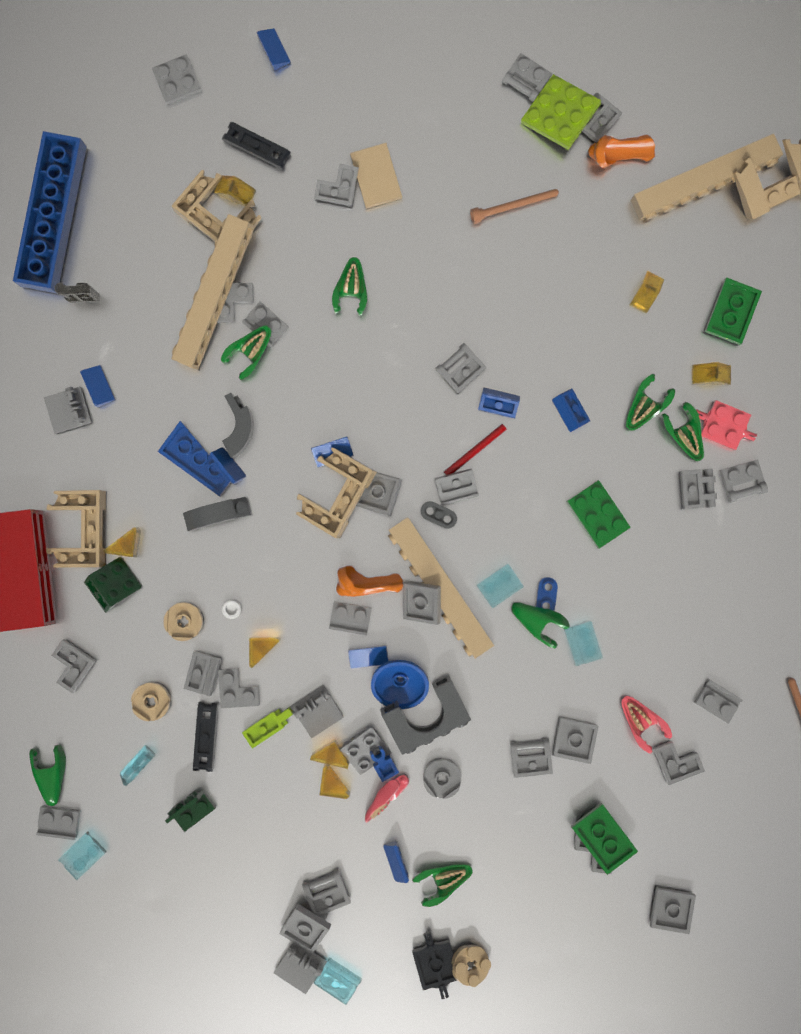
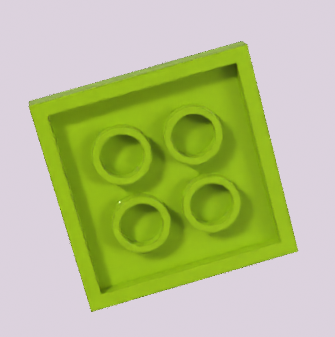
(561, 111)

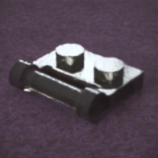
(80, 293)

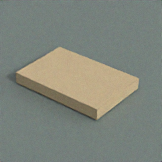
(376, 175)

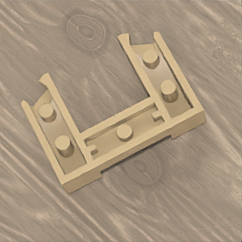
(193, 197)
(757, 200)
(91, 506)
(336, 519)

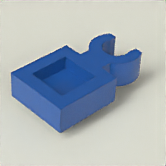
(384, 765)

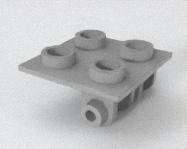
(67, 409)
(317, 711)
(358, 749)
(300, 968)

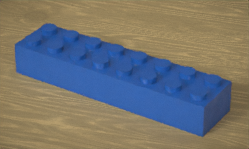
(49, 212)

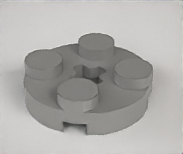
(444, 767)

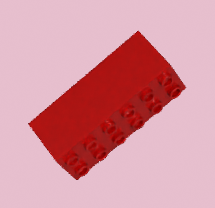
(24, 572)

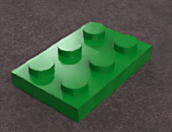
(733, 311)
(598, 514)
(604, 838)

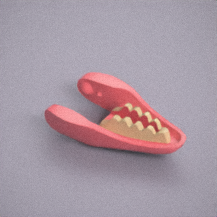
(640, 719)
(385, 795)

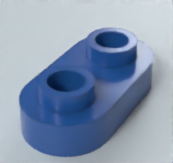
(546, 596)

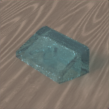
(136, 765)

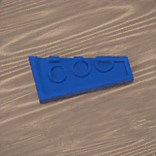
(191, 457)

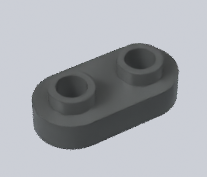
(438, 514)

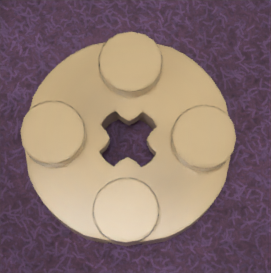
(175, 629)
(150, 690)
(481, 965)

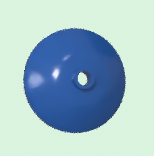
(408, 690)

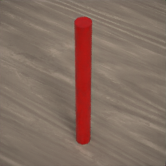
(475, 450)

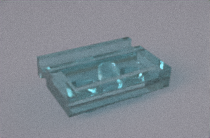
(500, 585)
(583, 643)
(82, 855)
(338, 981)

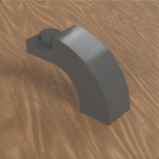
(243, 430)
(216, 513)

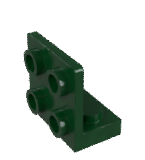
(112, 584)
(194, 808)

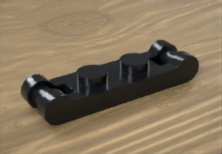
(256, 145)
(205, 737)

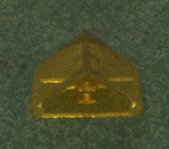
(234, 190)
(647, 292)
(711, 374)
(126, 545)
(260, 647)
(330, 755)
(332, 785)

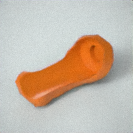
(610, 149)
(354, 584)

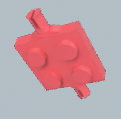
(725, 425)

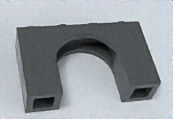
(409, 736)

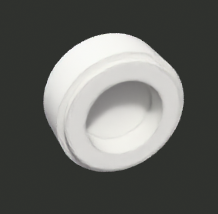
(231, 609)

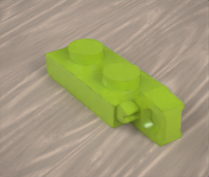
(267, 727)

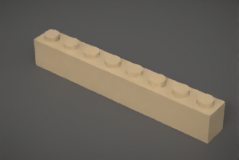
(704, 178)
(212, 291)
(431, 573)

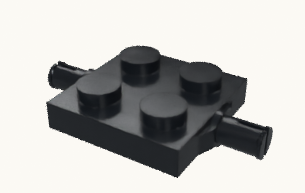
(434, 964)

